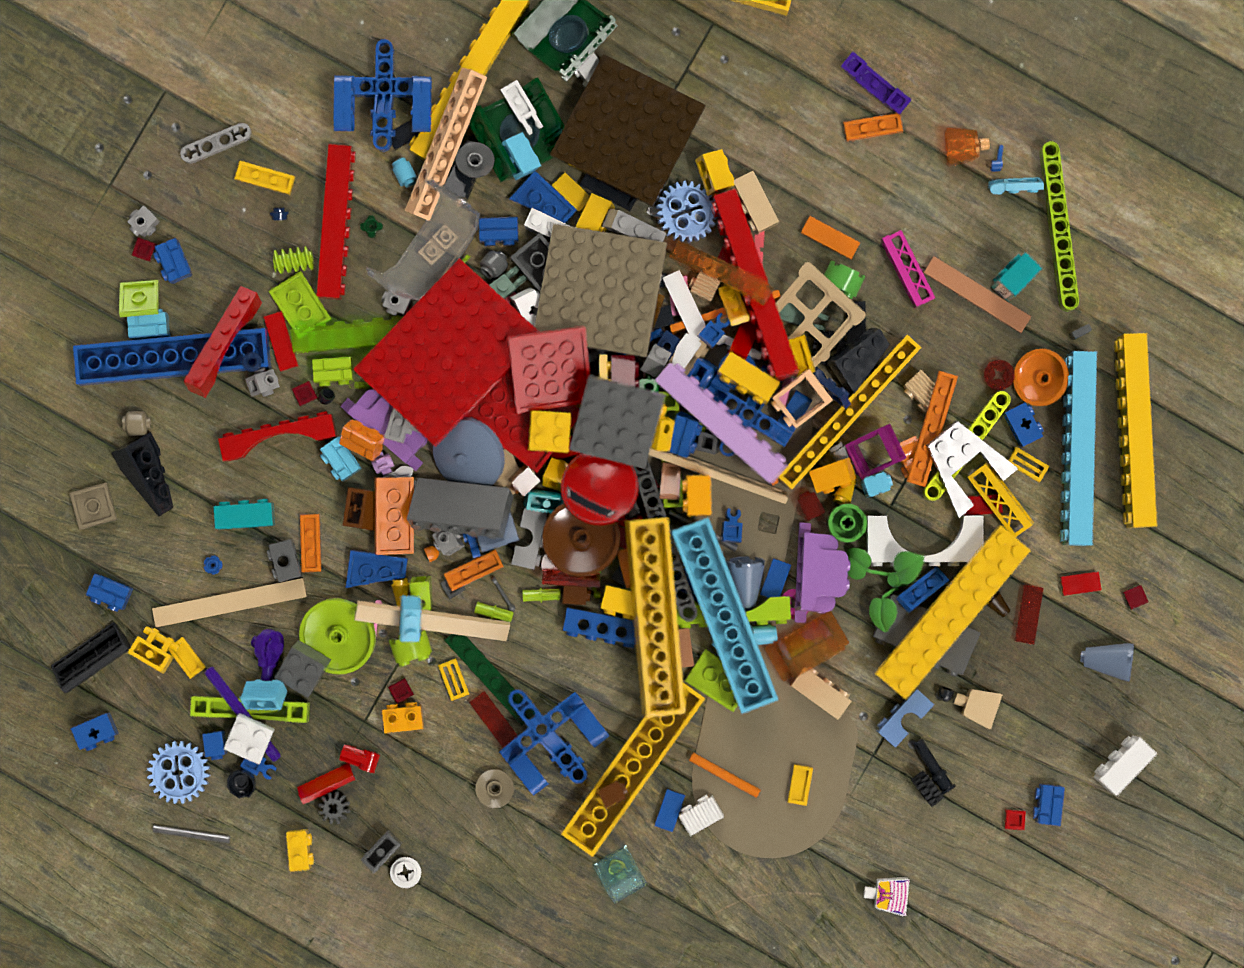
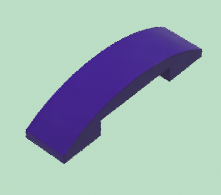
(875, 84)

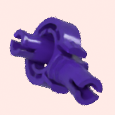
(268, 651)

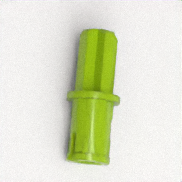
(541, 595)
(493, 612)

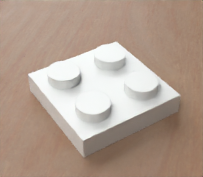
(249, 738)

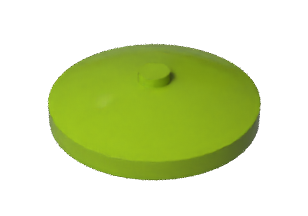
(335, 633)

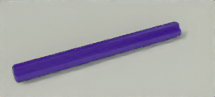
(236, 705)

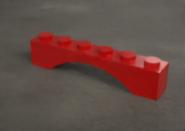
(205, 369)
(238, 446)

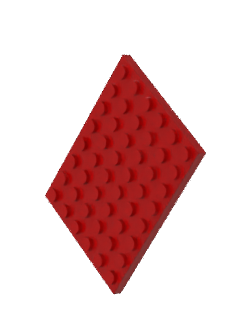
(445, 352)

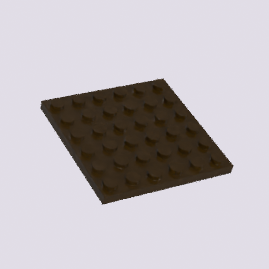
(628, 130)

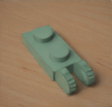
(504, 286)
(794, 316)

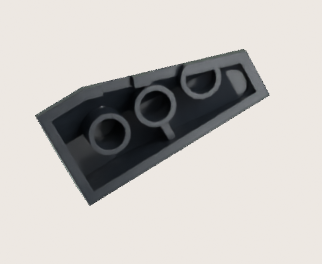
(142, 467)

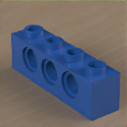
(573, 616)

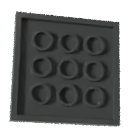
(617, 422)

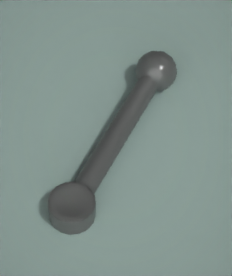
(511, 607)

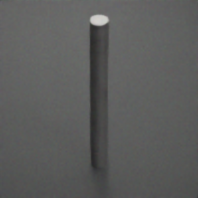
(685, 520)
(191, 834)

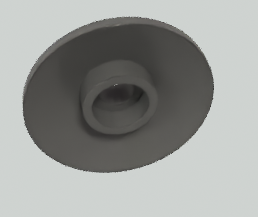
(475, 152)

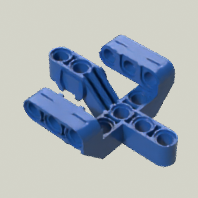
(349, 87)
(778, 430)
(515, 751)

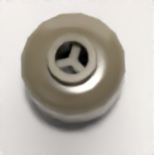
(136, 423)

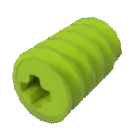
(294, 260)

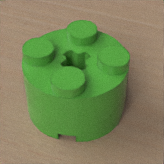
(845, 279)
(854, 515)

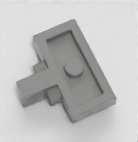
(398, 428)

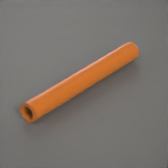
(725, 775)

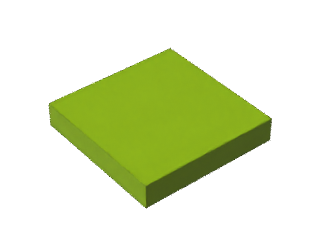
(139, 298)

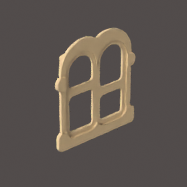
(832, 293)

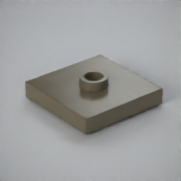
(93, 506)

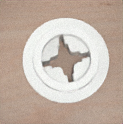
(401, 880)

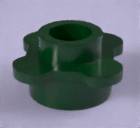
(371, 231)

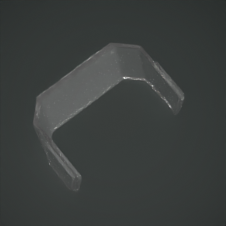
(433, 248)

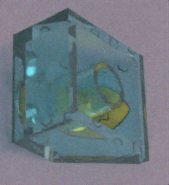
(620, 874)

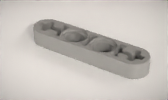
(215, 140)

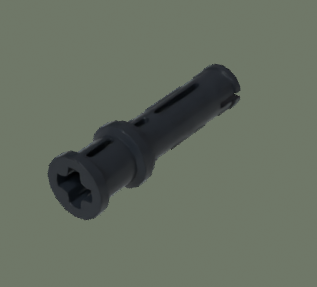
(938, 774)

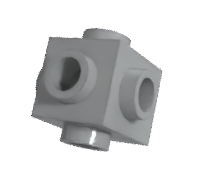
(138, 217)
(400, 307)
(262, 382)
(447, 542)

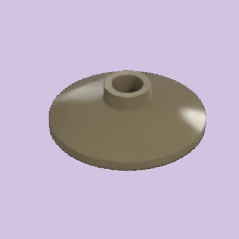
(487, 796)

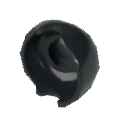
(241, 783)

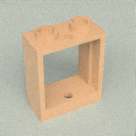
(778, 405)

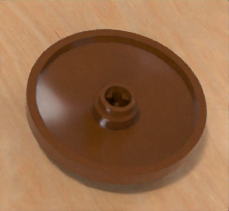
(578, 546)

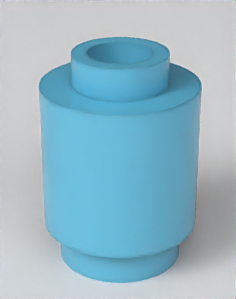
(404, 172)
(765, 634)

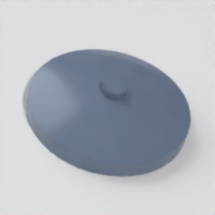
(470, 454)

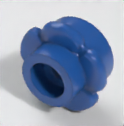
(213, 570)

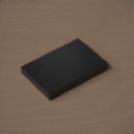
(608, 192)

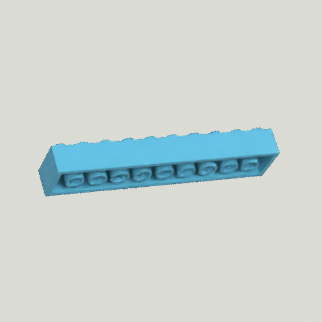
(1079, 449)
(725, 615)

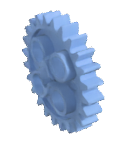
(679, 195)
(161, 774)

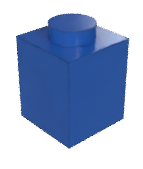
(214, 744)

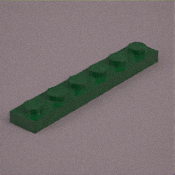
(487, 673)

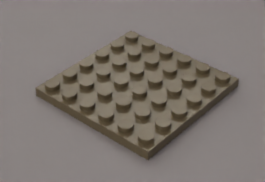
(604, 285)

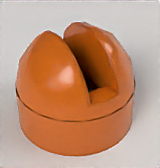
(432, 553)

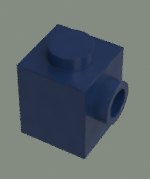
(669, 342)

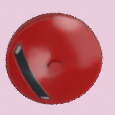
(599, 489)

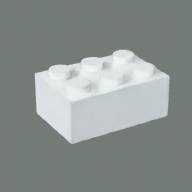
(1124, 764)

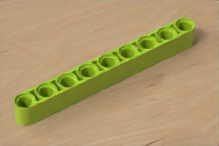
(1062, 217)

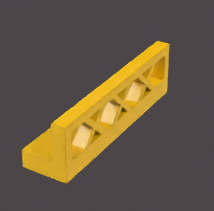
(1007, 496)

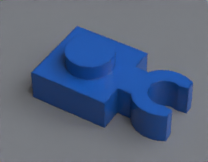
(712, 332)
(731, 529)
(473, 545)
(255, 768)

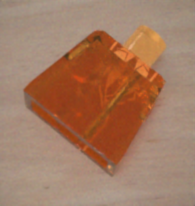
(963, 145)

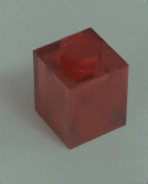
(810, 505)

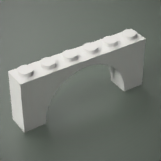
(884, 548)

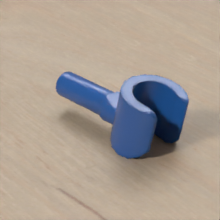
(997, 164)

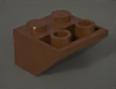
(359, 509)

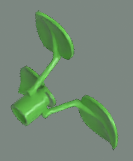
(906, 563)

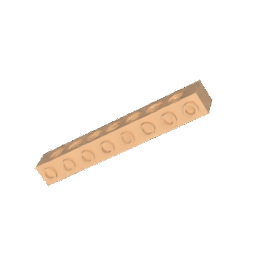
(446, 142)

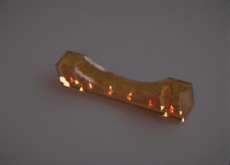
(731, 276)

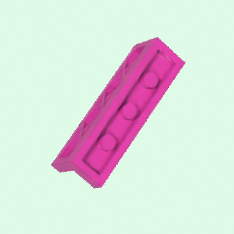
(901, 271)

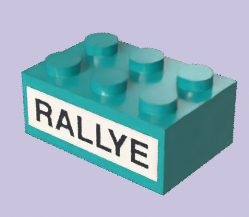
(1015, 276)

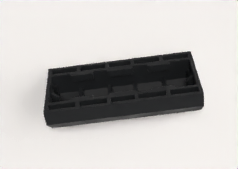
(90, 657)

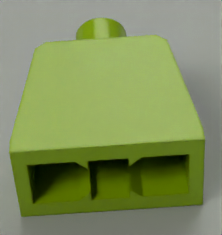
(422, 587)

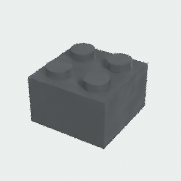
(303, 668)

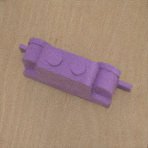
(375, 413)
(819, 573)

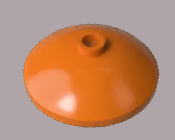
(1030, 377)

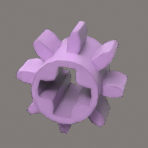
(383, 464)

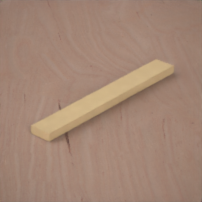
(723, 475)
(229, 602)
(435, 621)

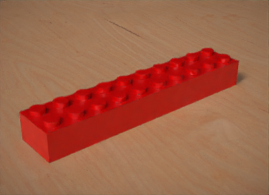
(744, 255)

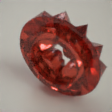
(1008, 376)

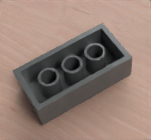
(532, 260)

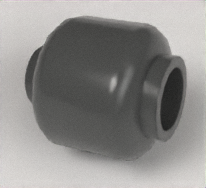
(493, 264)

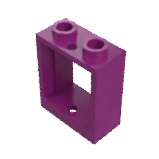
(891, 444)

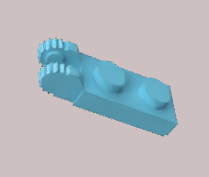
(1013, 185)

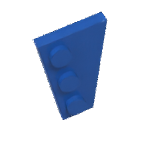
(541, 196)
(372, 568)

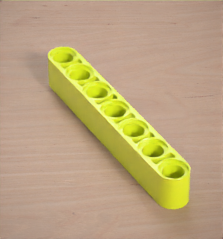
(986, 426)

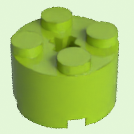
(407, 651)

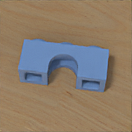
(891, 728)

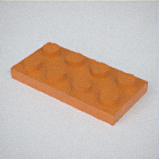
(391, 510)

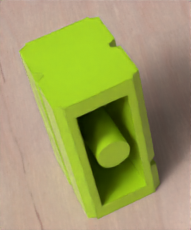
(333, 370)

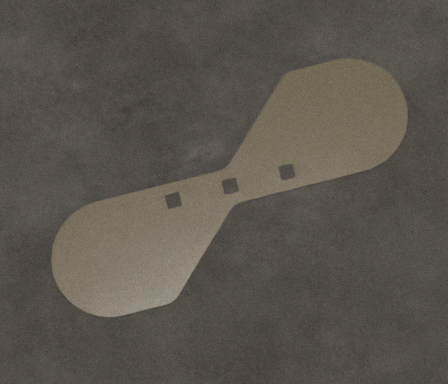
(786, 732)

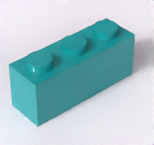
(244, 514)

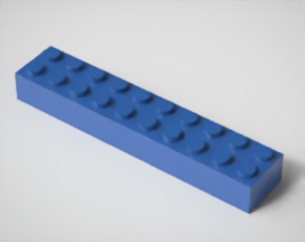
(162, 357)

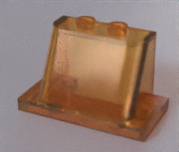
(807, 646)

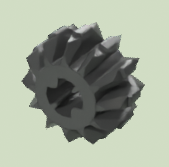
(327, 808)

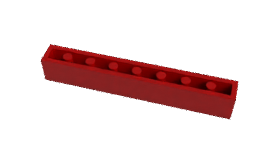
(334, 222)

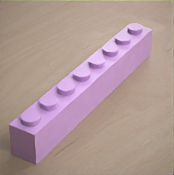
(721, 422)

